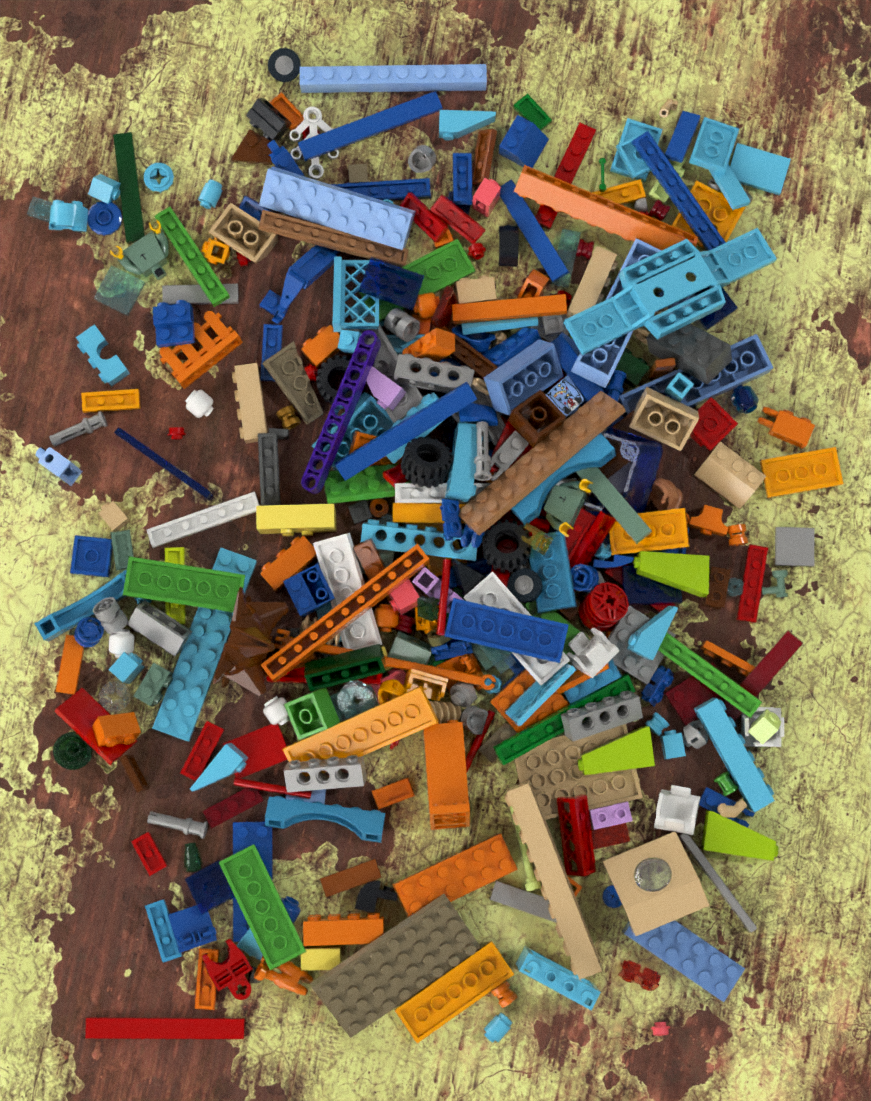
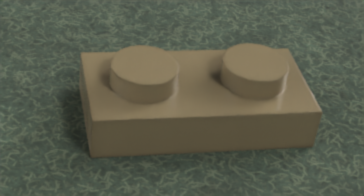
(499, 736)

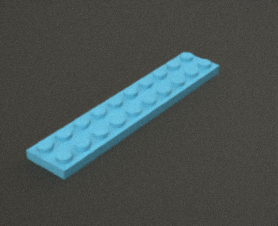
(199, 658)

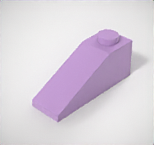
(384, 389)

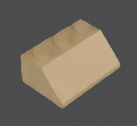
(242, 234)
(664, 419)
(730, 475)

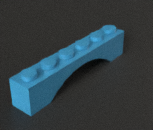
(592, 455)
(69, 617)
(286, 812)

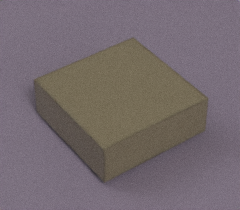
(358, 173)

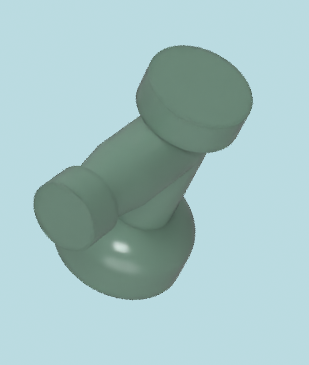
(779, 590)

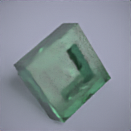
(427, 608)

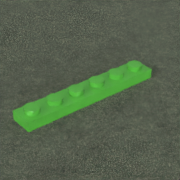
(192, 257)
(709, 675)

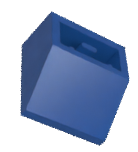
(309, 590)

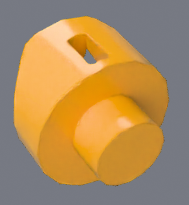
(390, 690)

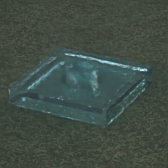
(119, 290)

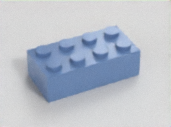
(523, 376)

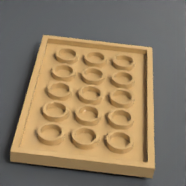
(556, 774)

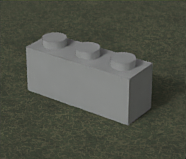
(159, 627)

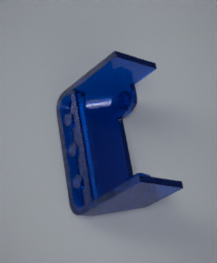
(645, 462)

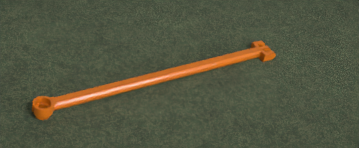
(400, 664)

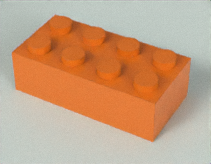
(342, 930)

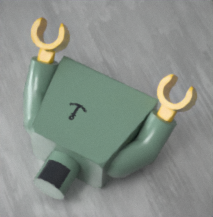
(146, 254)
(565, 504)

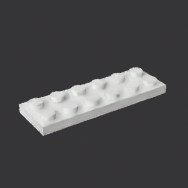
(344, 577)
(495, 594)

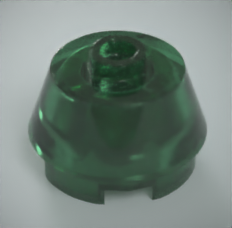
(72, 751)

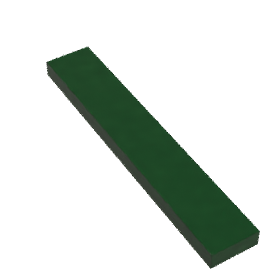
(129, 187)

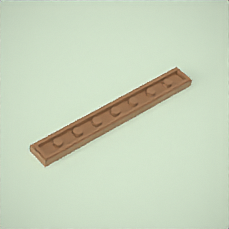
(331, 238)

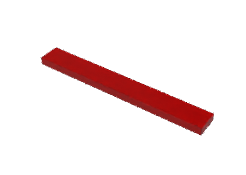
(164, 1028)

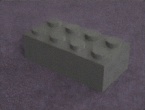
(693, 351)

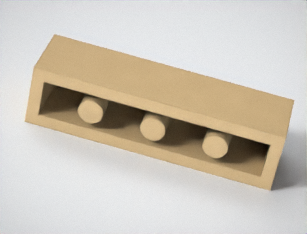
(593, 281)
(250, 400)

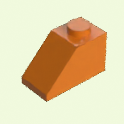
(534, 285)

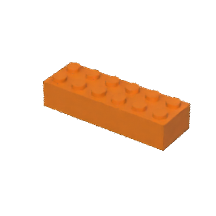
(456, 874)

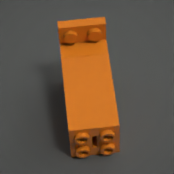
(446, 775)

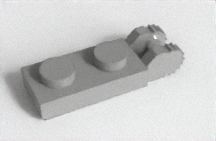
(508, 453)

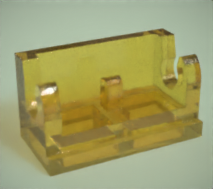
(539, 540)

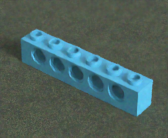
(371, 527)

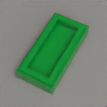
(532, 112)

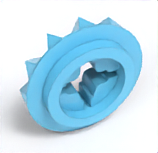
(151, 173)

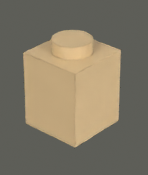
(114, 516)

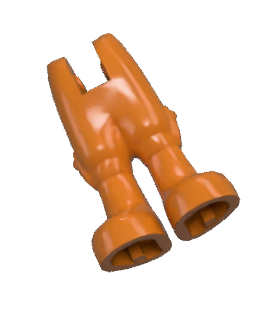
(287, 979)

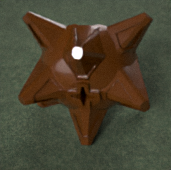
(249, 643)

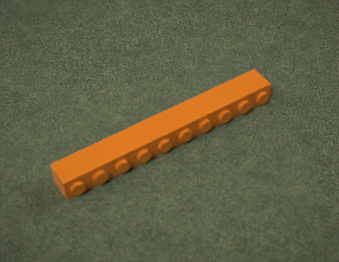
(598, 210)
(345, 613)

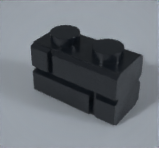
(268, 119)

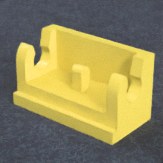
(321, 957)

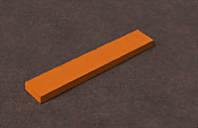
(509, 309)

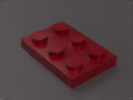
(688, 696)

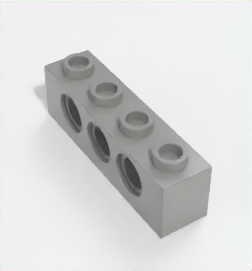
(423, 378)
(611, 718)
(296, 781)

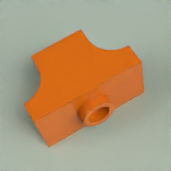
(709, 521)

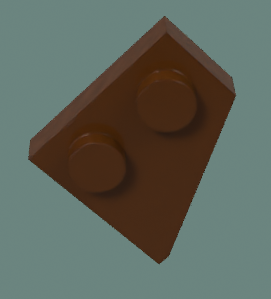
(253, 150)

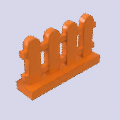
(208, 356)

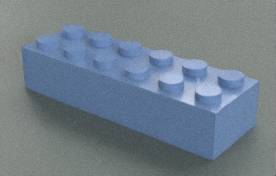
(691, 957)

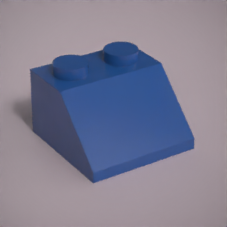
(523, 142)

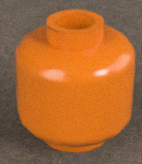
(426, 305)
(386, 617)

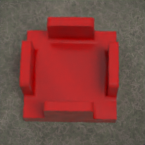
(712, 425)

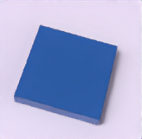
(91, 556)

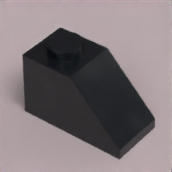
(465, 576)

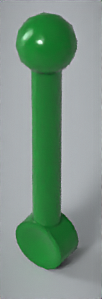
(602, 187)

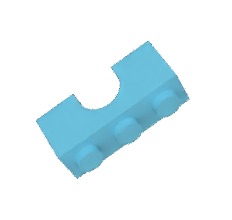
(111, 369)

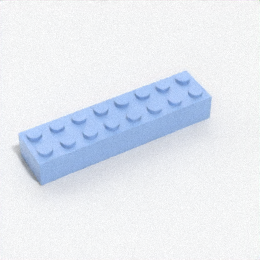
(337, 208)
(601, 362)

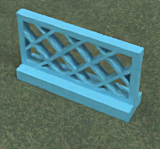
(339, 297)
(537, 695)

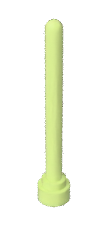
(531, 882)

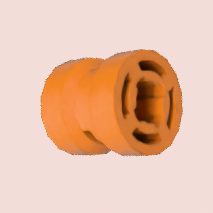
(739, 539)
(504, 994)

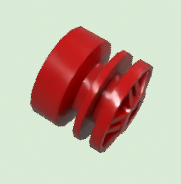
(603, 606)

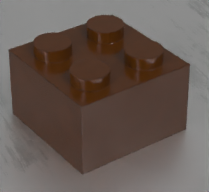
(536, 418)

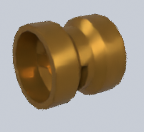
(288, 417)

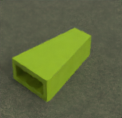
(679, 571)
(622, 753)
(733, 838)

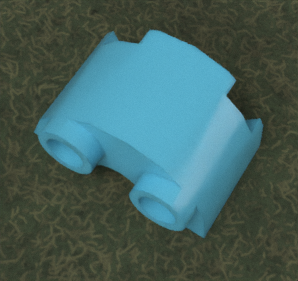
(68, 216)

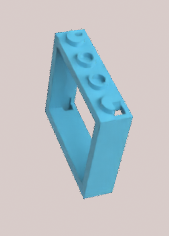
(558, 978)

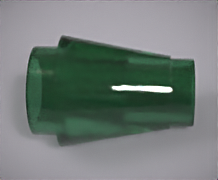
(192, 858)

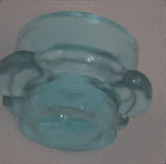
(739, 590)

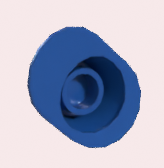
(478, 341)

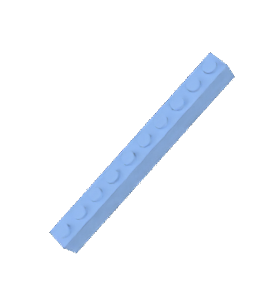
(393, 78)

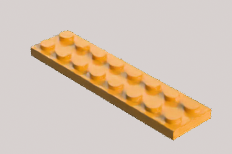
(368, 729)

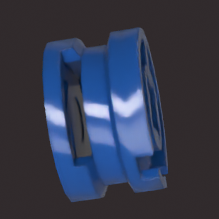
(584, 577)
(88, 632)

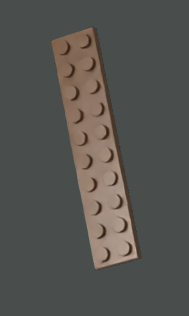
(540, 462)

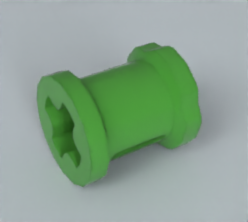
(726, 783)

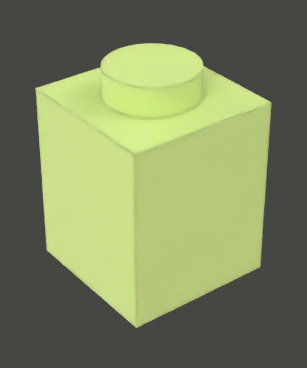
(765, 726)

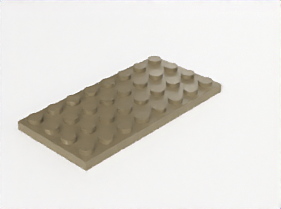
(396, 966)

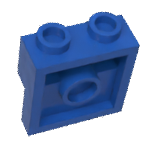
(174, 324)

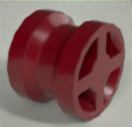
(659, 210)
(585, 249)
(405, 624)

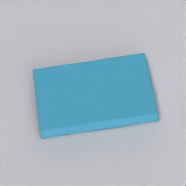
(632, 129)
(714, 145)
(759, 168)

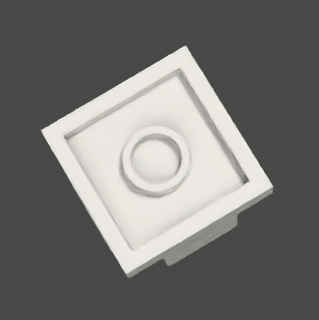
(591, 654)
(751, 741)
(677, 810)

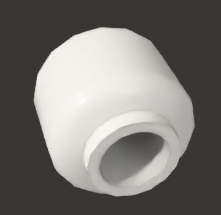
(199, 403)
(121, 642)
(276, 711)

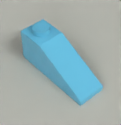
(460, 123)
(649, 637)
(226, 763)

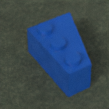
(512, 346)

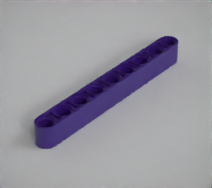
(341, 402)

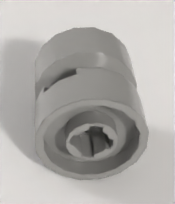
(402, 324)
(110, 615)

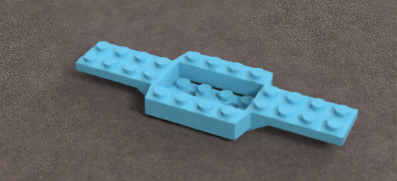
(668, 271)

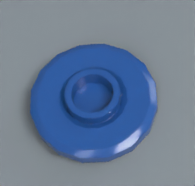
(104, 218)

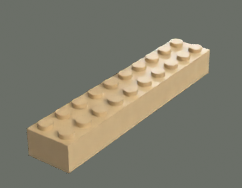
(554, 880)

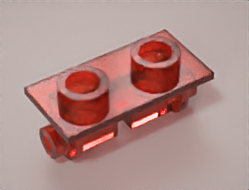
(630, 973)

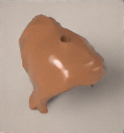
(665, 495)

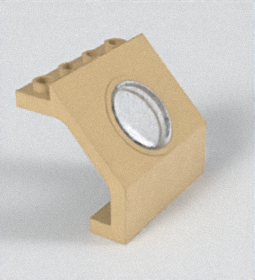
(656, 883)

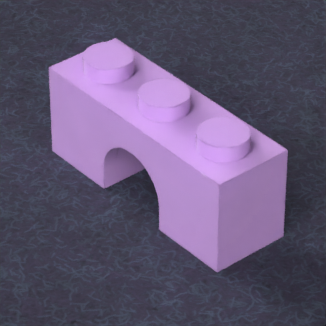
(432, 586)

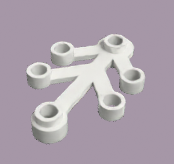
(313, 132)

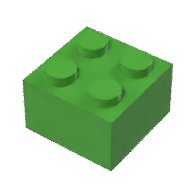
(312, 713)

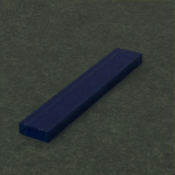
(163, 463)

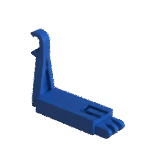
(303, 274)

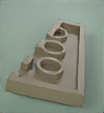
(292, 379)

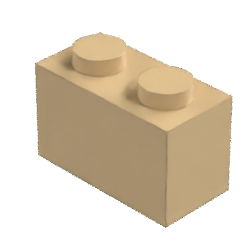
(476, 289)

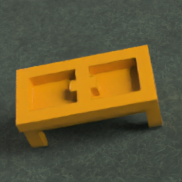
(433, 685)

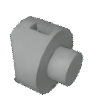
(423, 157)
(463, 694)
(474, 719)
(693, 737)

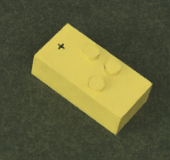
(296, 519)

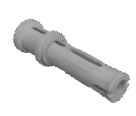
(87, 425)
(482, 458)
(187, 826)

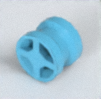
(657, 724)

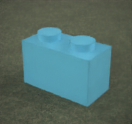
(127, 667)

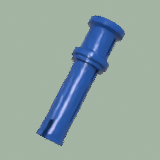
(615, 388)

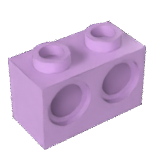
(610, 815)

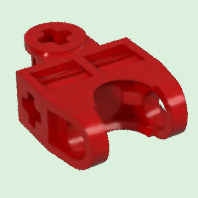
(230, 972)

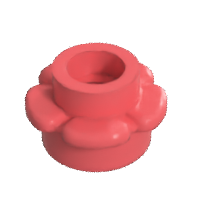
(660, 1029)

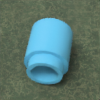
(210, 194)
(497, 1027)

